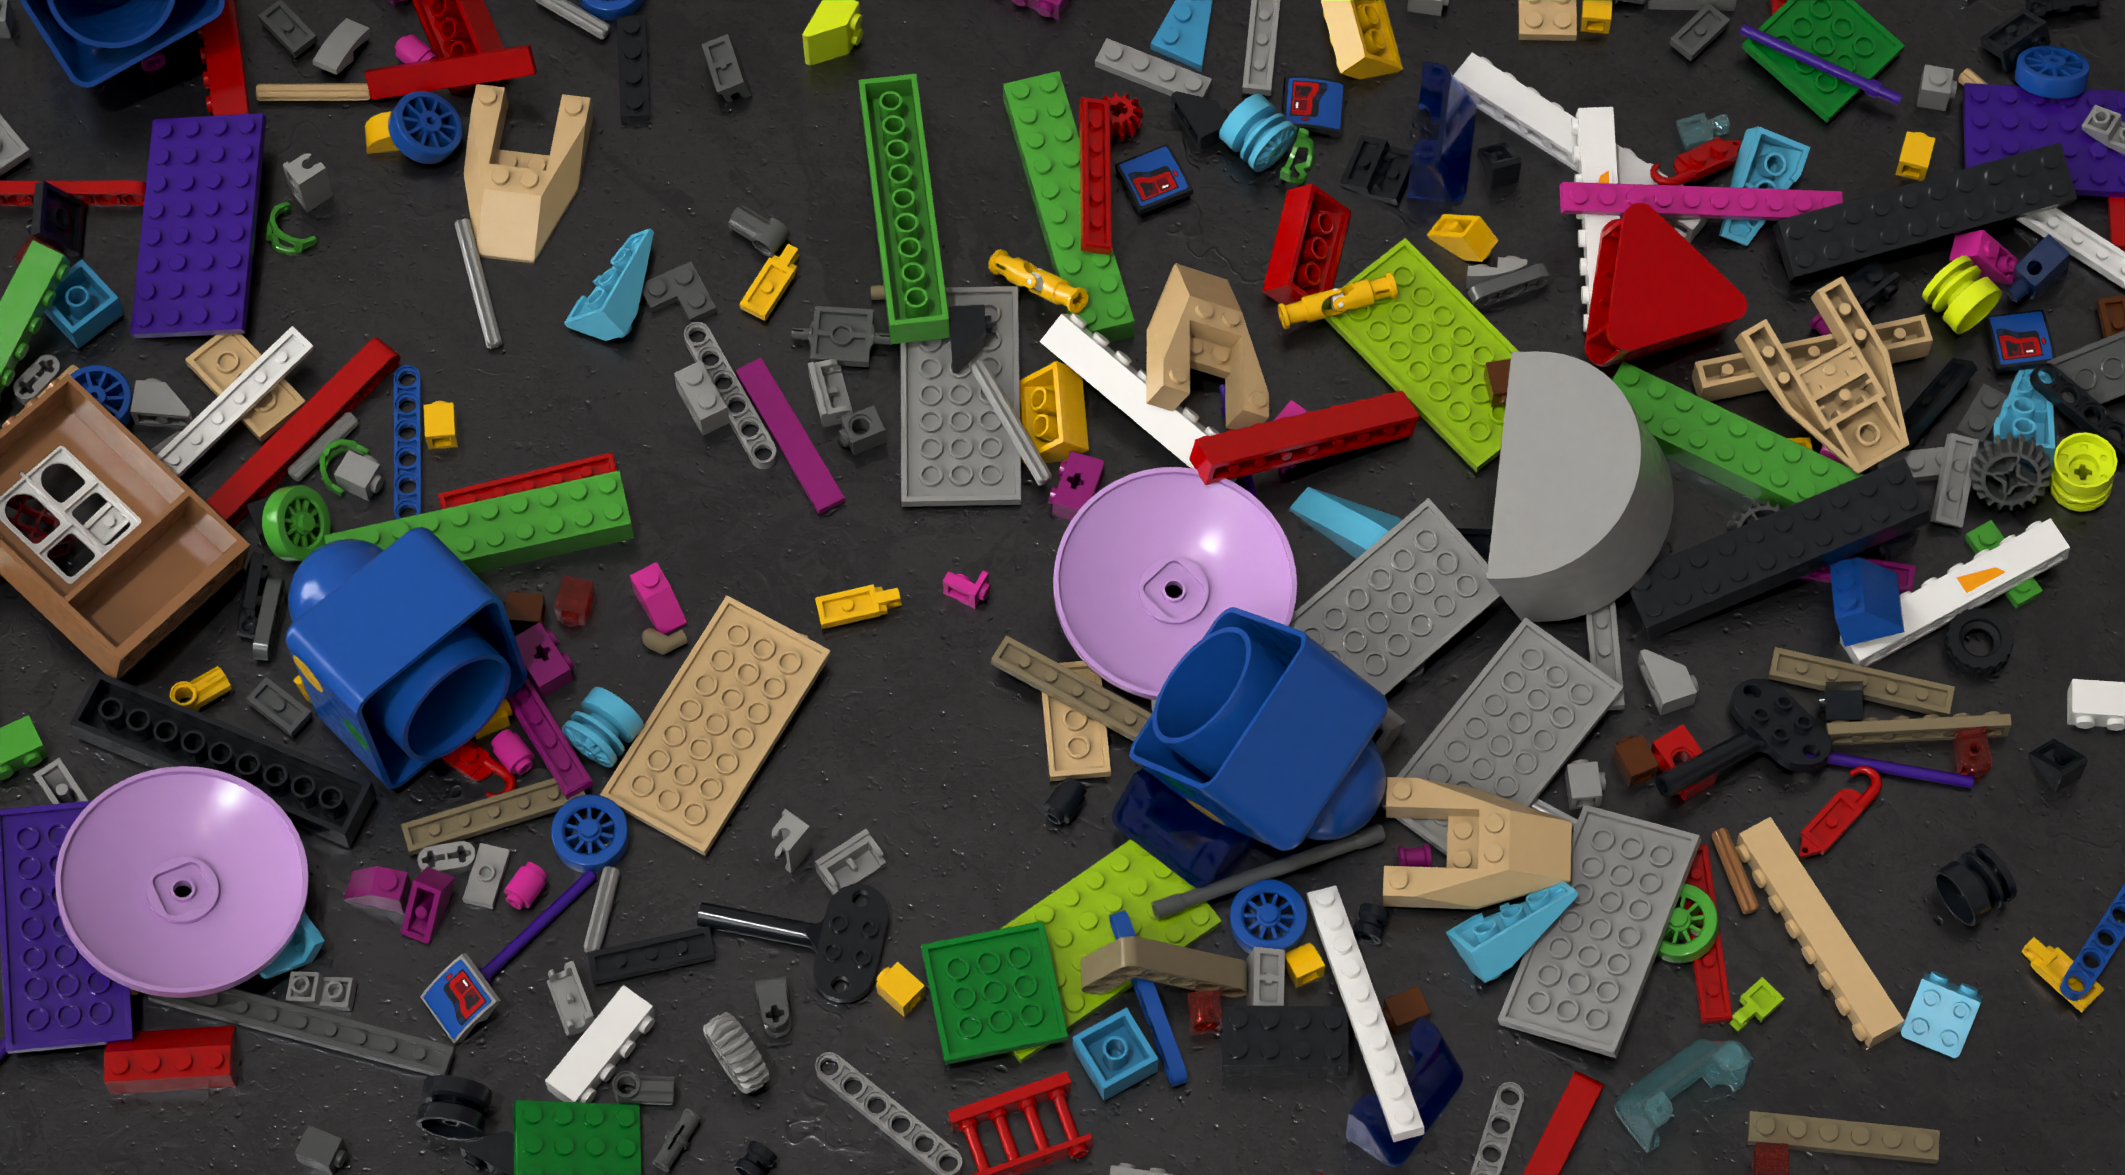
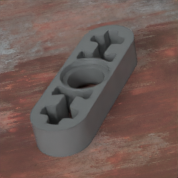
(1509, 285)
(268, 619)

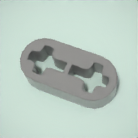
(36, 378)
(444, 853)

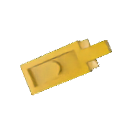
(770, 283)
(856, 605)
(2052, 967)

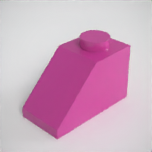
(657, 599)

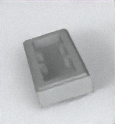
(486, 876)

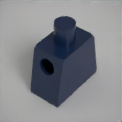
(2039, 270)

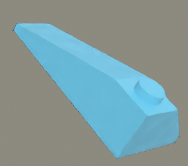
(1763, 163)
(617, 293)
(2027, 413)
(1343, 521)
(1499, 940)

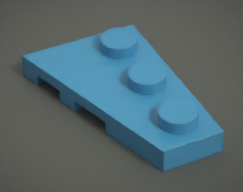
(1184, 32)

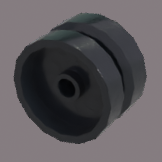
(454, 1107)

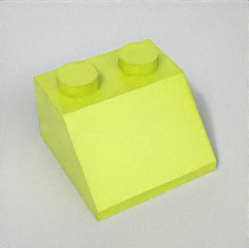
(832, 31)

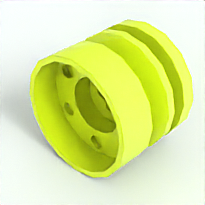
(1962, 294)
(2088, 458)

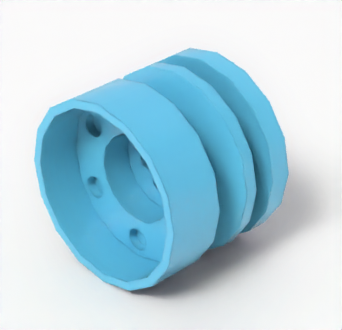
(1258, 132)
(602, 726)

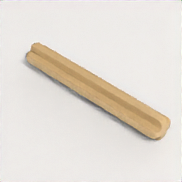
(313, 92)

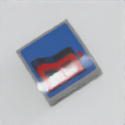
(460, 998)

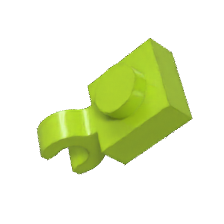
(1759, 1002)

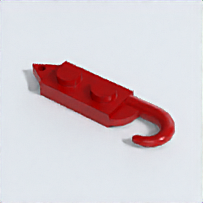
(1699, 162)
(479, 765)
(1838, 815)

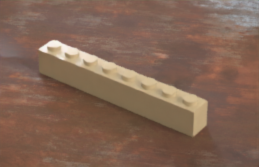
(1733, 376)
(1819, 933)

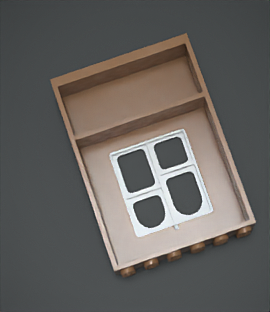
(150, 574)

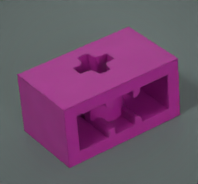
(1081, 471)
(549, 674)

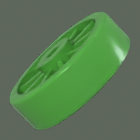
(295, 522)
(1684, 923)

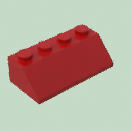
(458, 28)
(1306, 245)
(172, 1060)

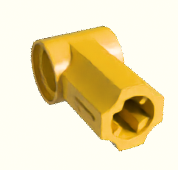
(201, 689)

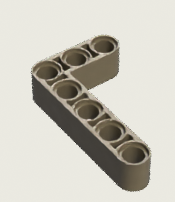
(1162, 963)

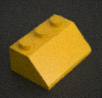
(1362, 37)
(1054, 411)

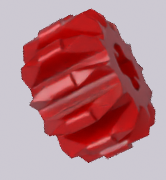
(1124, 115)

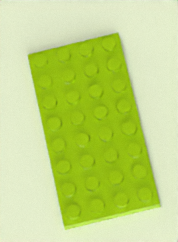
(1432, 350)
(1080, 924)

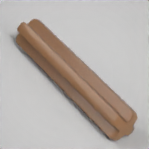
(1735, 871)

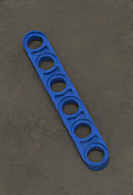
(411, 446)
(2096, 949)
(1153, 1011)

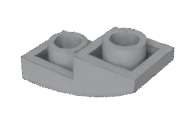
(338, 48)
(2106, 128)
(1483, 272)
(321, 992)

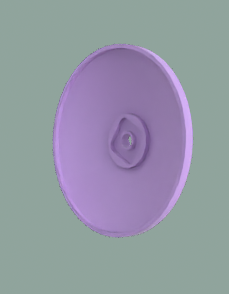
(1160, 533)
(173, 832)

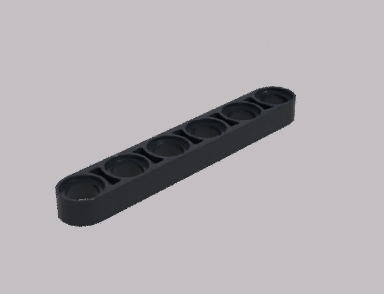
(2082, 402)

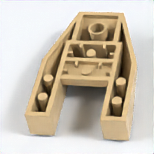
(521, 195)
(1203, 330)
(1843, 396)
(1493, 847)

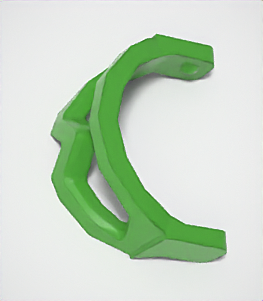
(1302, 140)
(299, 244)
(329, 454)

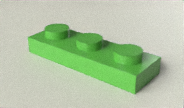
(1989, 537)

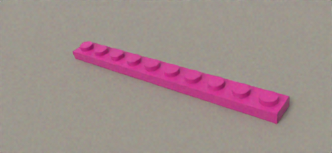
(1693, 200)

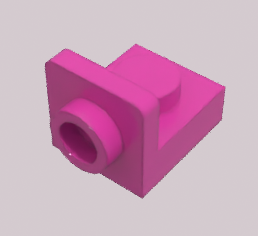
(964, 590)

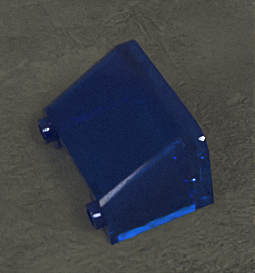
(1442, 166)
(1176, 831)
(1432, 1084)

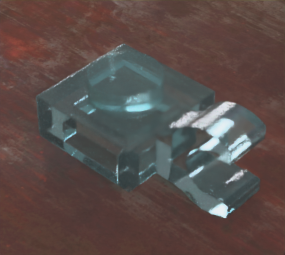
(1698, 130)

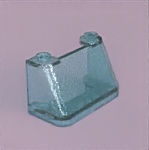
(1647, 1102)

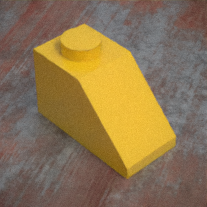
(1464, 236)

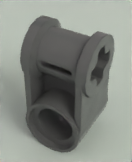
(774, 1002)

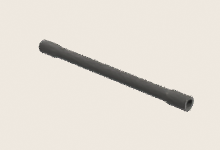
(1179, 902)

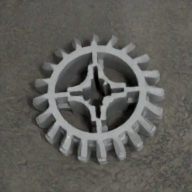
(736, 1052)

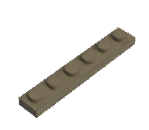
(1878, 685)
(1070, 688)
(1904, 729)
(484, 815)
(1845, 1137)

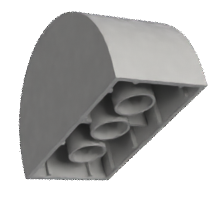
(1576, 491)

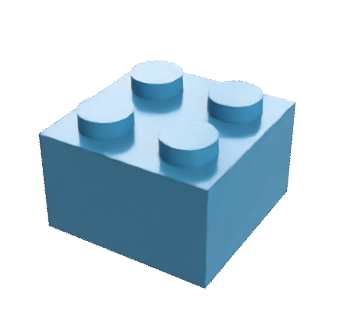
(83, 305)
(1115, 1054)

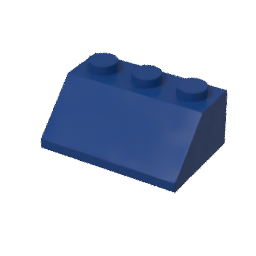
(1865, 600)

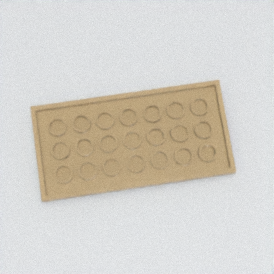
(716, 725)

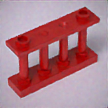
(1026, 1100)

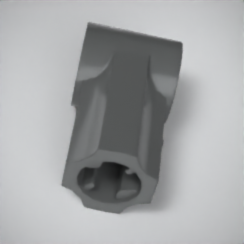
(765, 234)
(648, 1089)

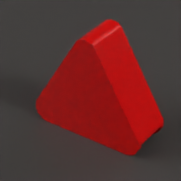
(1653, 291)

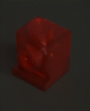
(1971, 740)

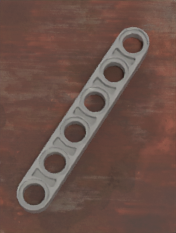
(732, 394)
(892, 1112)
(1493, 1139)

